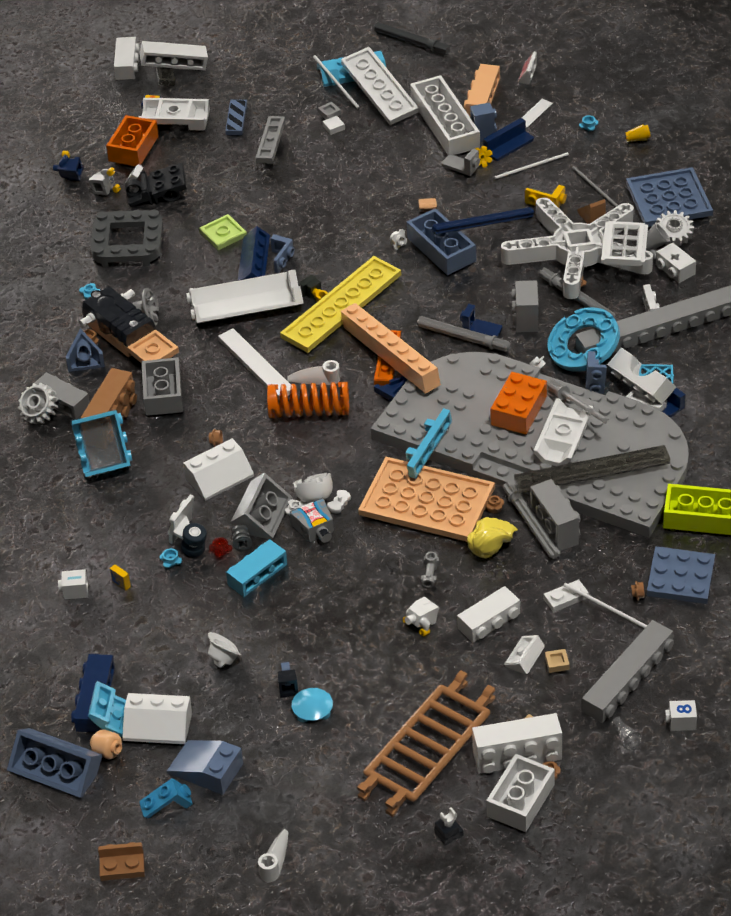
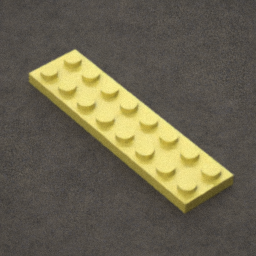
(326, 316)

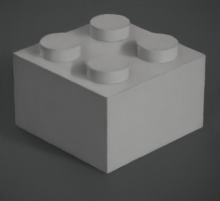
(525, 306)

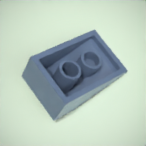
(207, 764)

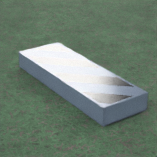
(236, 117)

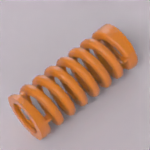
(340, 405)

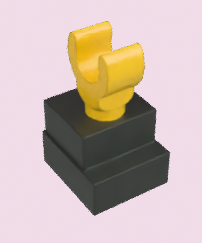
(312, 288)

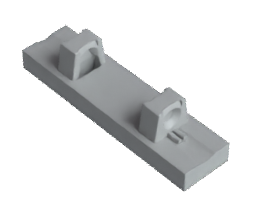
(270, 139)

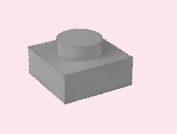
(329, 110)

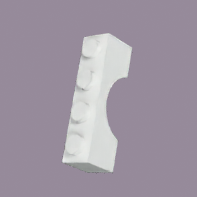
(654, 384)

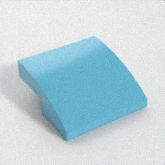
(107, 709)

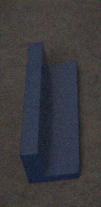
(254, 254)

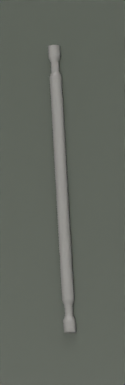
(595, 187)

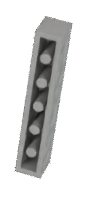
(627, 671)

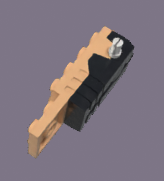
(125, 325)

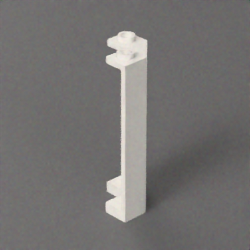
(244, 297)

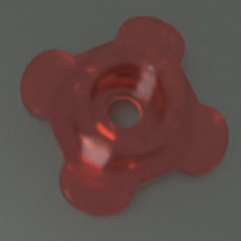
(220, 546)

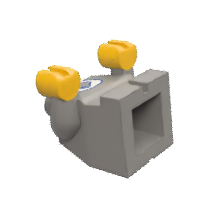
(103, 182)

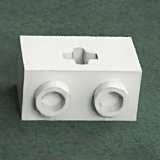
(675, 262)

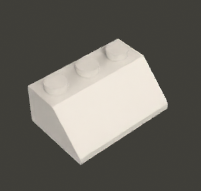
(218, 469)
(156, 718)

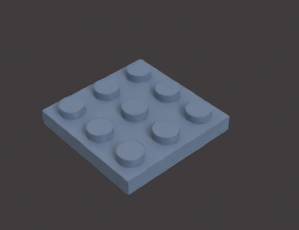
(681, 575)

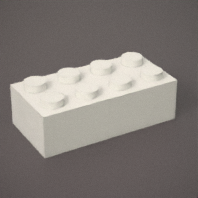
(533, 738)

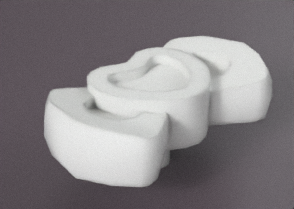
(339, 501)

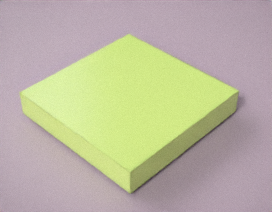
(222, 232)

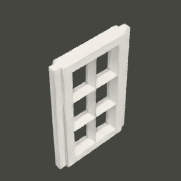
(640, 248)

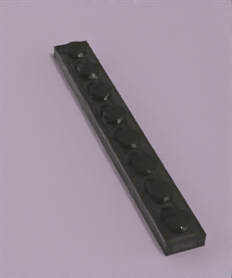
(594, 468)

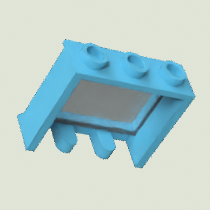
(101, 443)

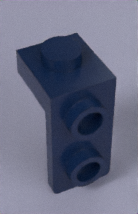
(469, 322)

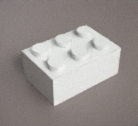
(520, 792)

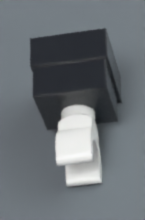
(447, 828)

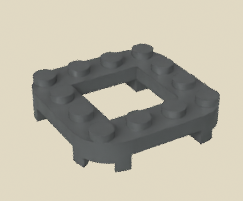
(148, 251)

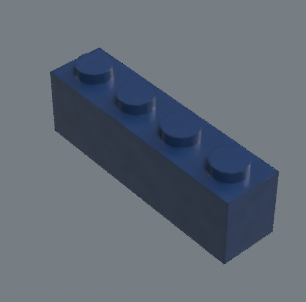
(97, 668)

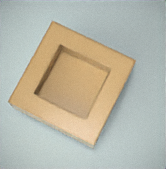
(557, 660)

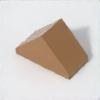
(593, 211)

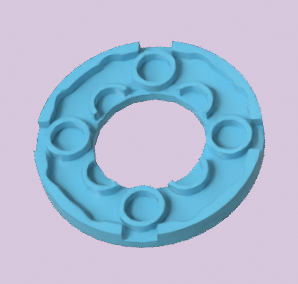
(583, 318)

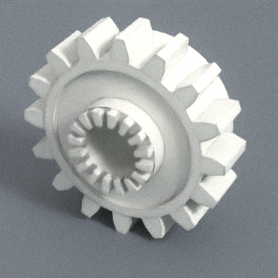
(677, 227)
(37, 403)

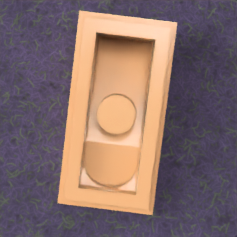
(427, 204)

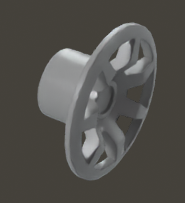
(145, 304)

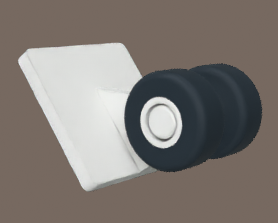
(192, 534)

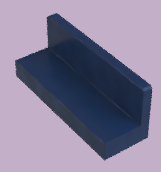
(508, 139)

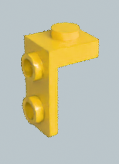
(558, 196)

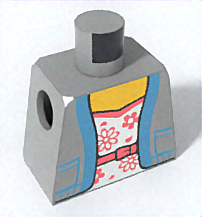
(313, 521)

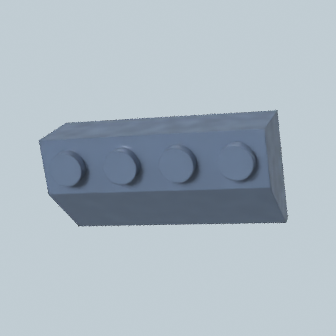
(53, 761)

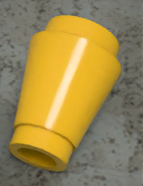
(639, 133)

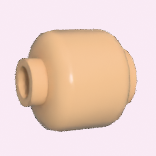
(106, 743)

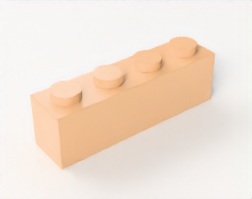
(483, 86)

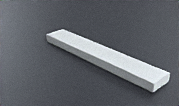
(253, 360)

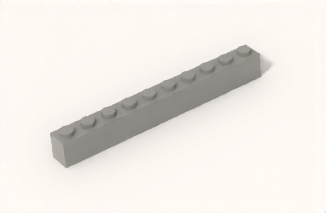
(664, 320)

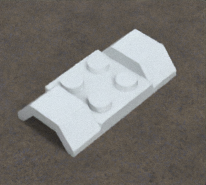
(561, 434)

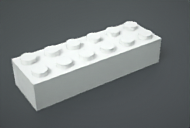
(445, 115)

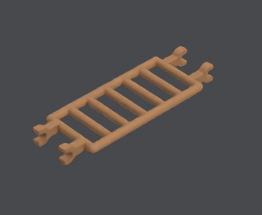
(431, 702)

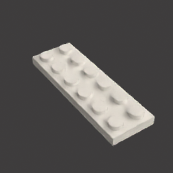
(379, 85)

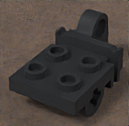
(160, 183)

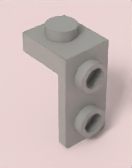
(466, 166)

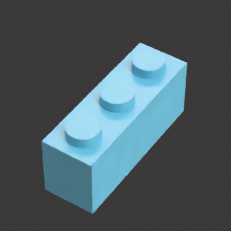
(256, 568)

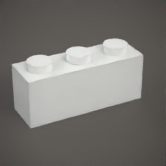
(126, 58)
(488, 614)

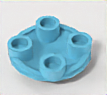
(312, 704)

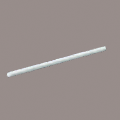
(336, 82)
(531, 165)
(605, 605)

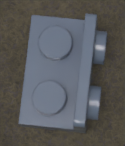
(595, 374)

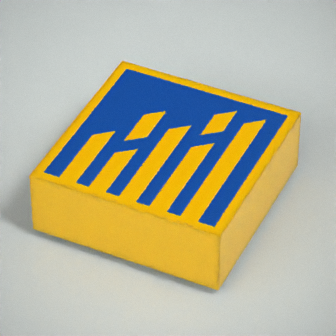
(120, 577)

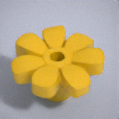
(484, 156)

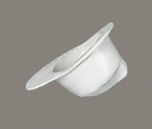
(222, 650)

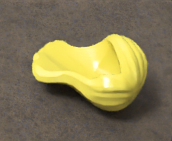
(489, 536)

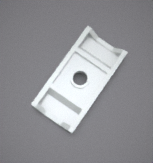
(187, 111)

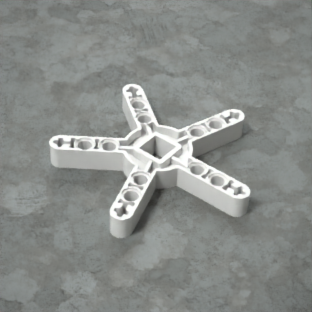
(571, 244)

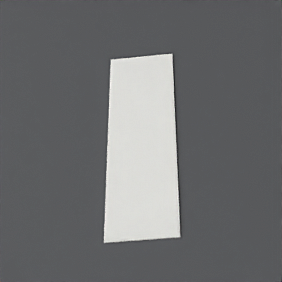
(536, 111)

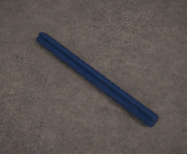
(483, 220)

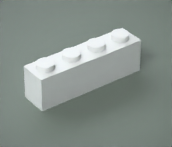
(173, 55)

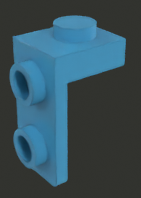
(165, 794)

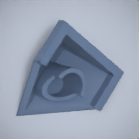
(84, 354)

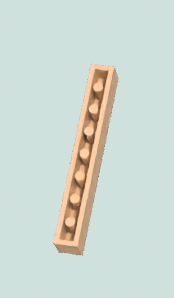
(390, 348)

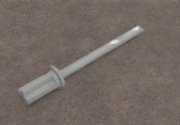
(563, 392)

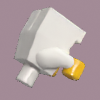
(422, 614)

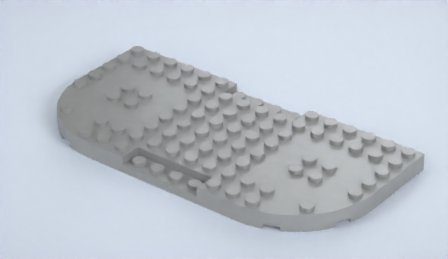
(495, 454)

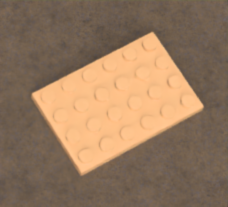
(432, 502)

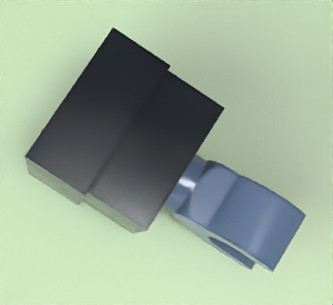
(287, 681)

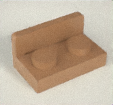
(121, 861)

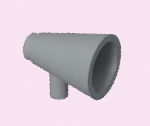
(655, 238)

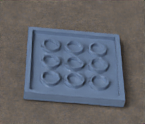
(669, 192)

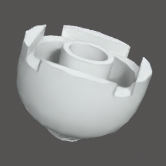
(314, 487)

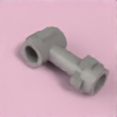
(431, 562)

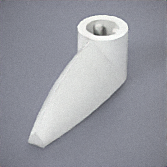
(327, 373)
(272, 862)

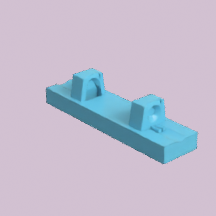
(436, 430)

